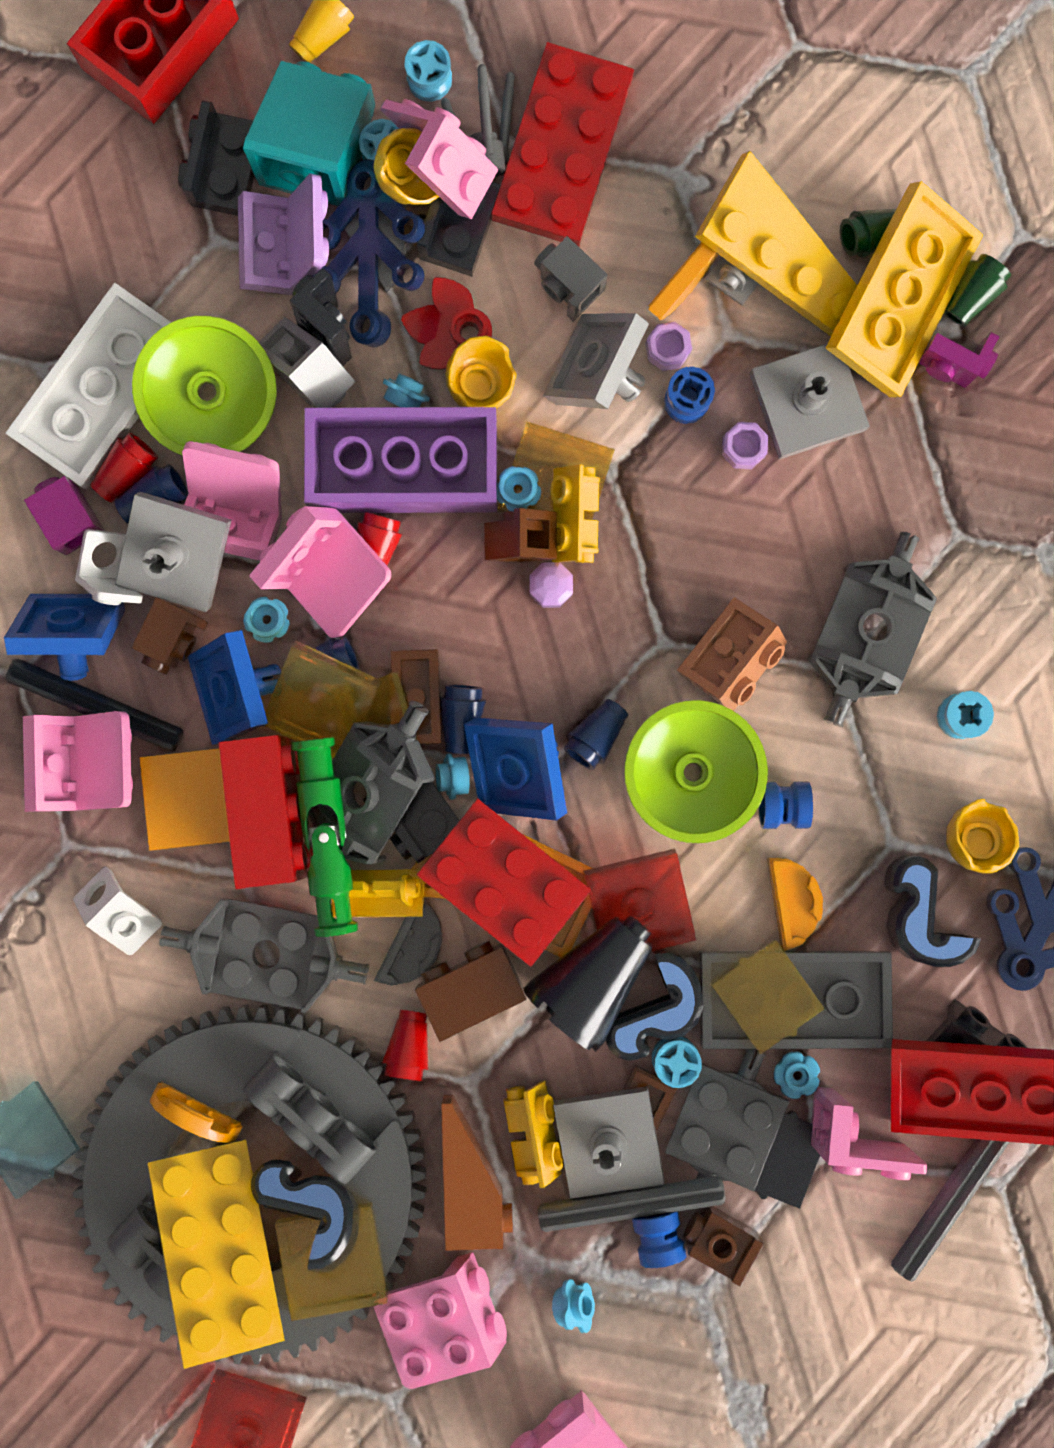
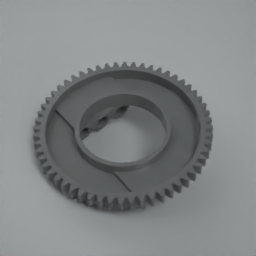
(308, 1087)

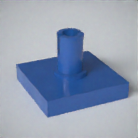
(64, 627)
(231, 687)
(516, 767)

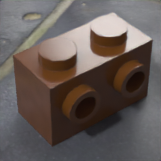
(469, 991)

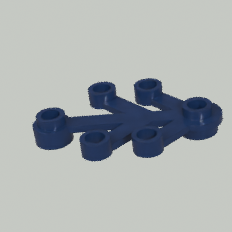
(368, 245)
(1042, 919)

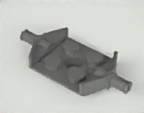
(844, 653)
(392, 771)
(227, 963)

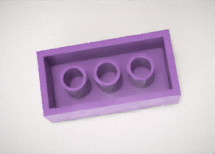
(401, 459)

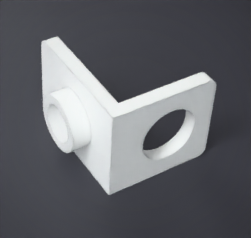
(102, 580)
(116, 914)

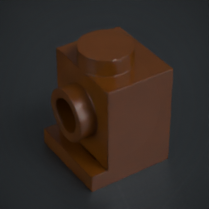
(522, 536)
(167, 636)
(740, 1252)

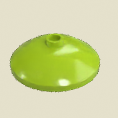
(196, 354)
(730, 771)

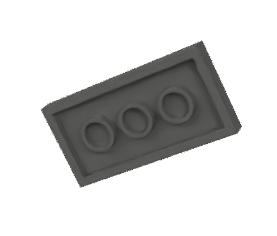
(848, 984)

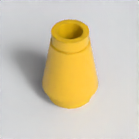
(320, 28)

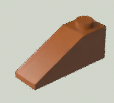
(472, 1192)

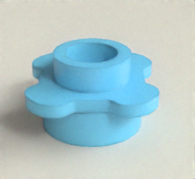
(404, 392)
(574, 1306)

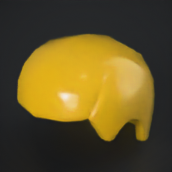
(394, 175)
(480, 373)
(982, 837)

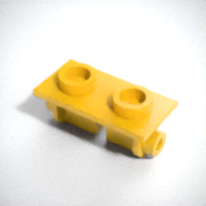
(573, 492)
(386, 893)
(539, 1155)

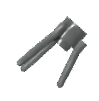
(496, 150)

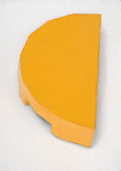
(683, 281)
(796, 901)
(194, 1115)

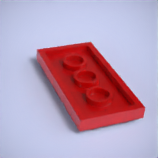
(562, 144)
(972, 1091)

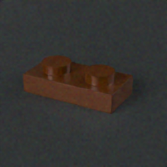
(421, 683)

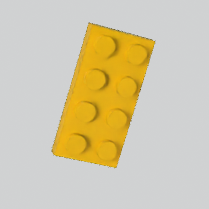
(904, 290)
(215, 1253)

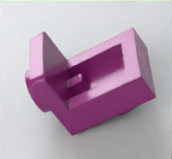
(955, 363)

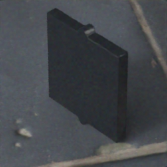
(789, 1162)

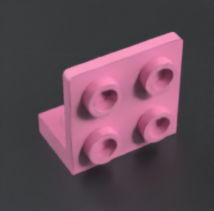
(837, 1141)

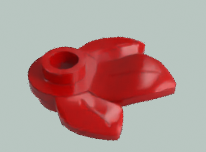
(441, 324)

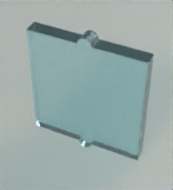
(32, 1140)

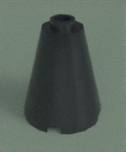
(592, 981)

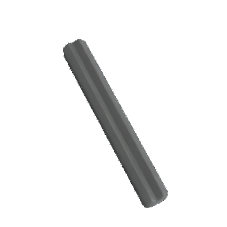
(631, 1204)
(947, 1207)

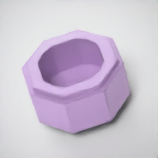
(668, 346)
(744, 445)
(551, 585)

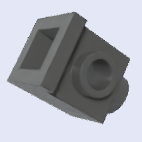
(570, 276)

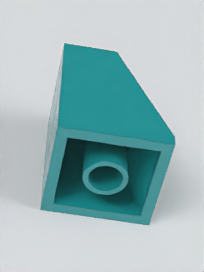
(308, 127)

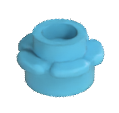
(518, 476)
(254, 619)
(453, 776)
(794, 1062)

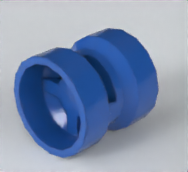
(689, 405)
(787, 805)
(659, 1240)

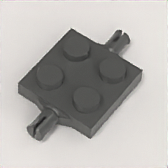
(728, 1123)

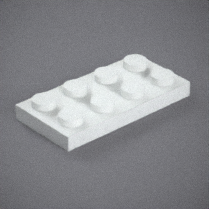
(89, 390)

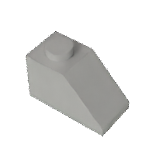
(306, 365)

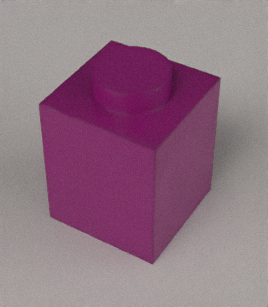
(62, 513)

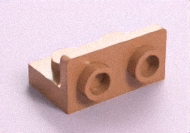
(734, 655)

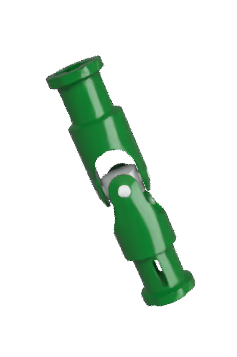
(328, 871)

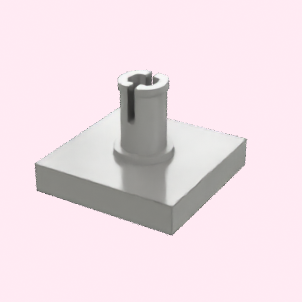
(598, 362)
(808, 401)
(173, 551)
(609, 1142)

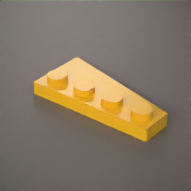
(775, 246)

